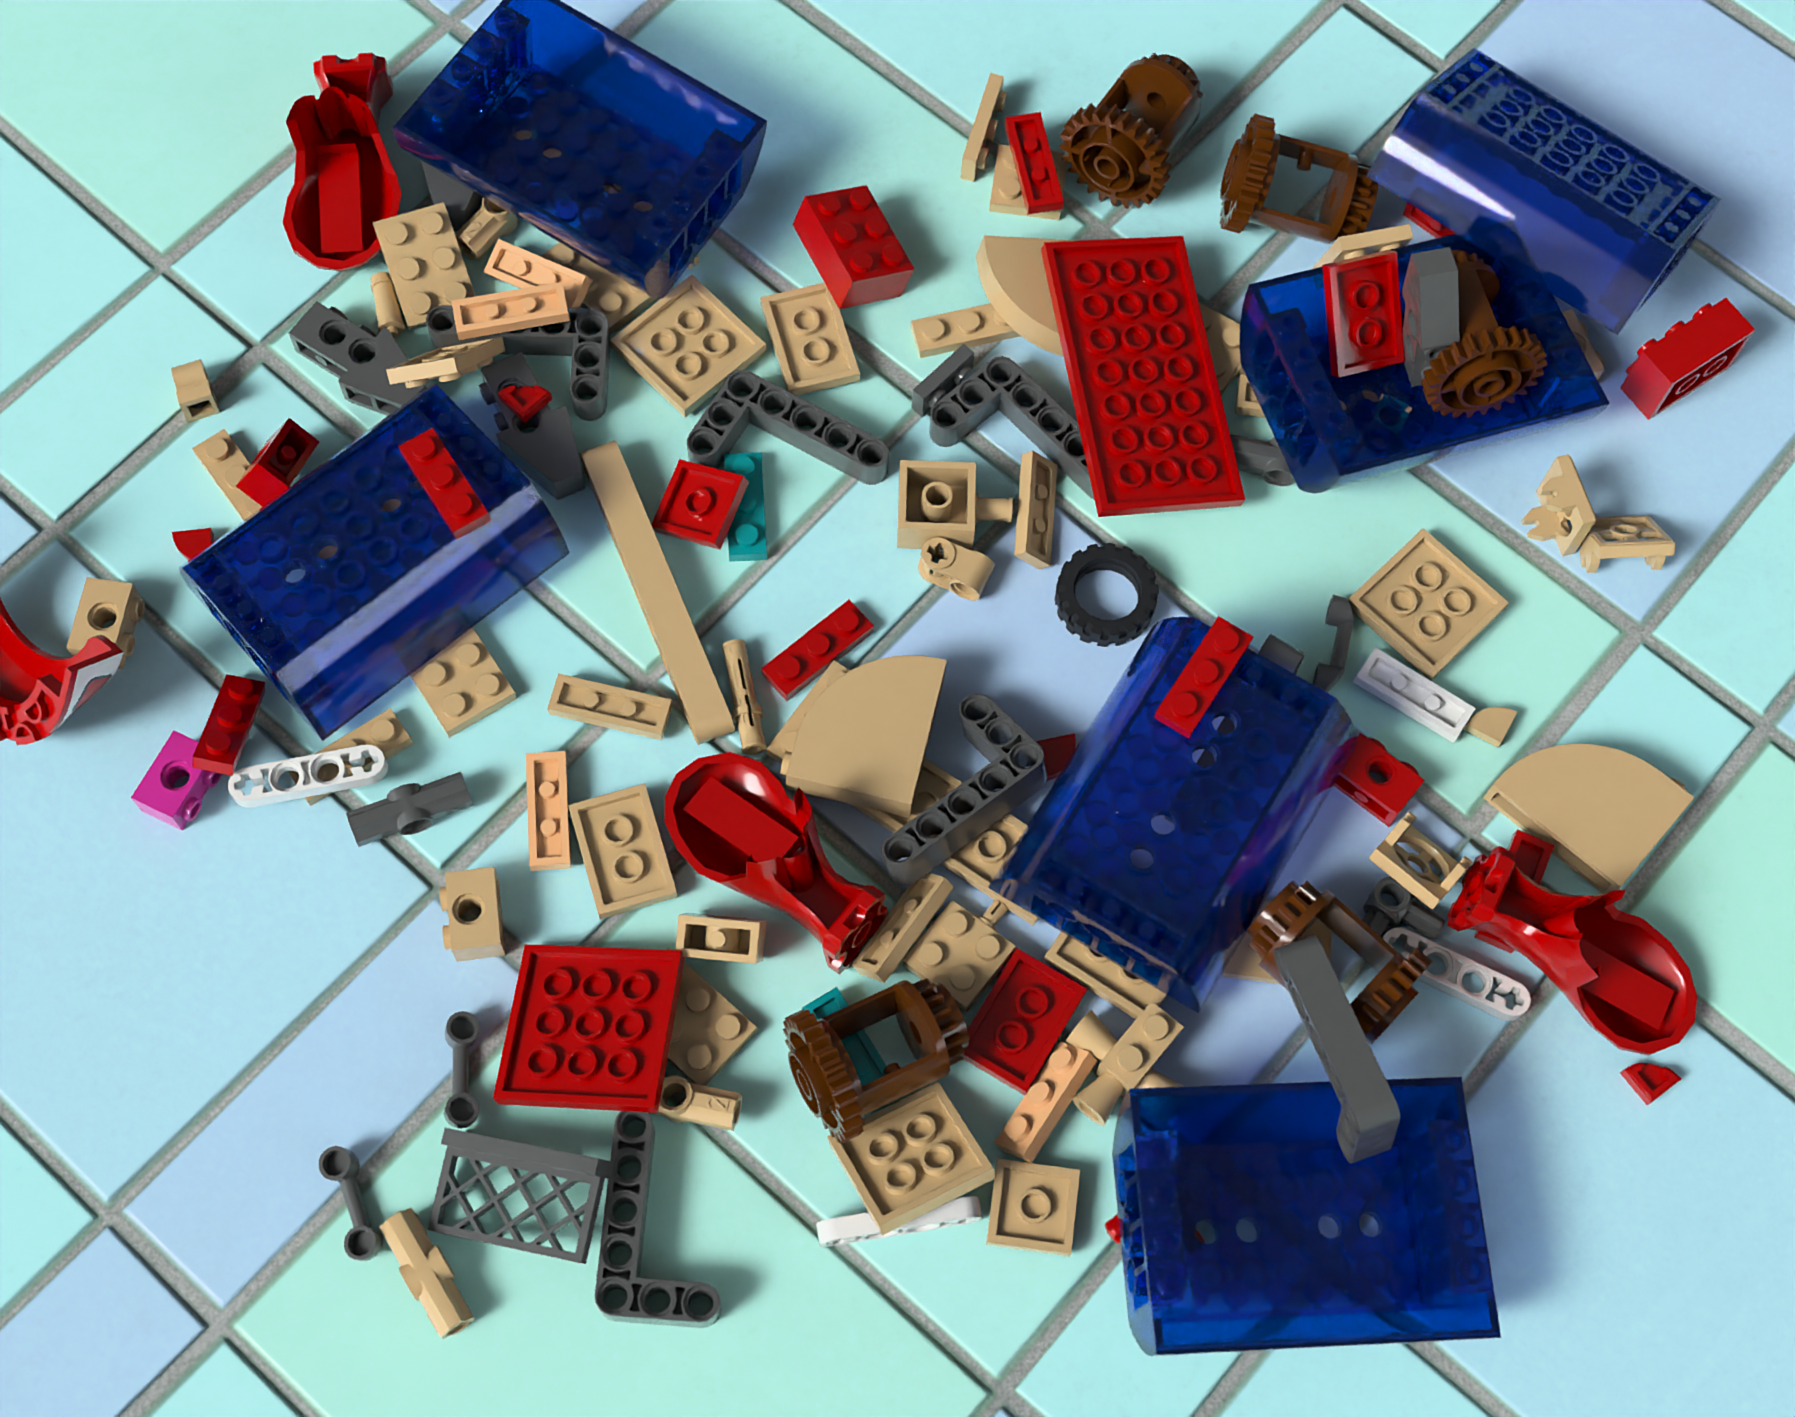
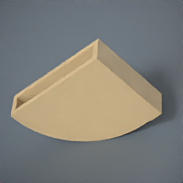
(1018, 287)
(869, 734)
(1593, 806)

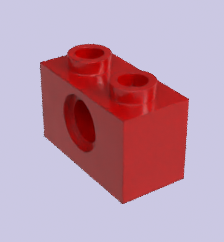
(277, 463)
(1380, 799)

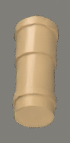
(386, 304)

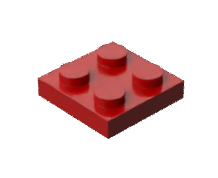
(699, 504)

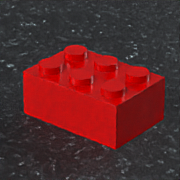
(853, 246)
(1686, 357)

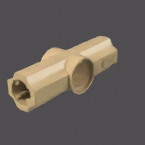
(484, 229)
(702, 1104)
(427, 1273)

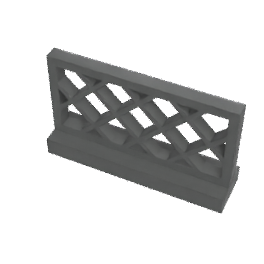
(528, 1158)

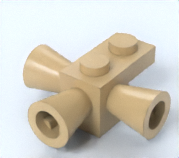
(1123, 1062)

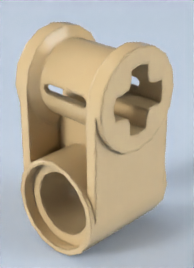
(957, 570)

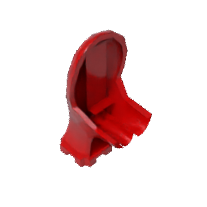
(341, 164)
(751, 837)
(1603, 960)

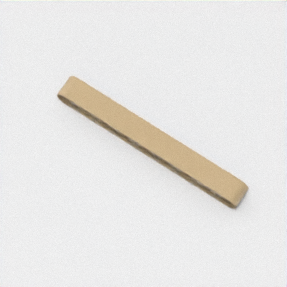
(657, 593)

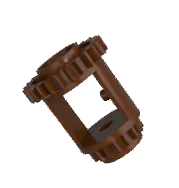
(1120, 148)
(1250, 171)
(1489, 360)
(1296, 911)
(827, 1075)

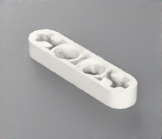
(308, 781)
(1456, 967)
(862, 1227)

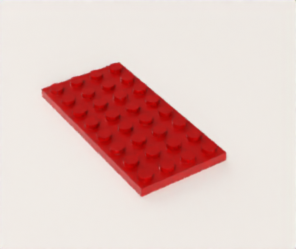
(1141, 376)

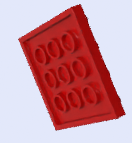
(590, 1028)

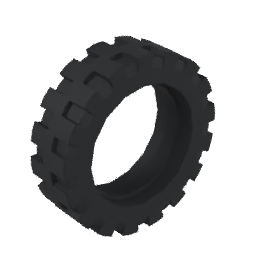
(1118, 561)

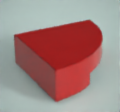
(525, 400)
(192, 541)
(1057, 752)
(1649, 1080)

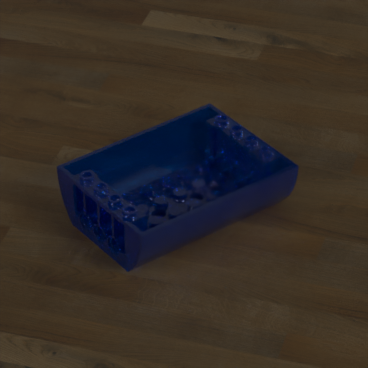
(613, 118)
(1543, 188)
(1330, 447)
(398, 576)
(1230, 819)
(1278, 1164)

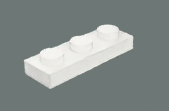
(1414, 695)

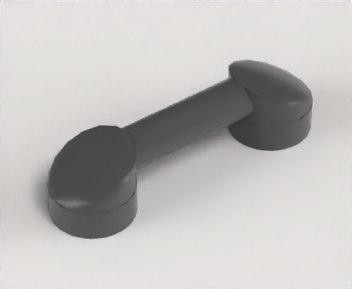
(1341, 616)
(460, 1035)
(343, 1166)

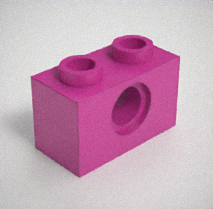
(156, 791)

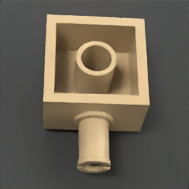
(943, 503)

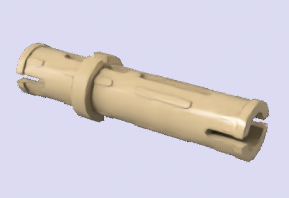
(746, 711)

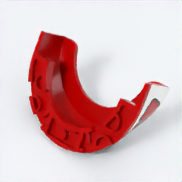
(47, 689)

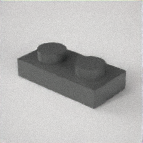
(943, 380)

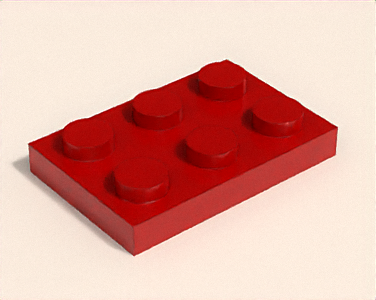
(1363, 313)
(1021, 1021)

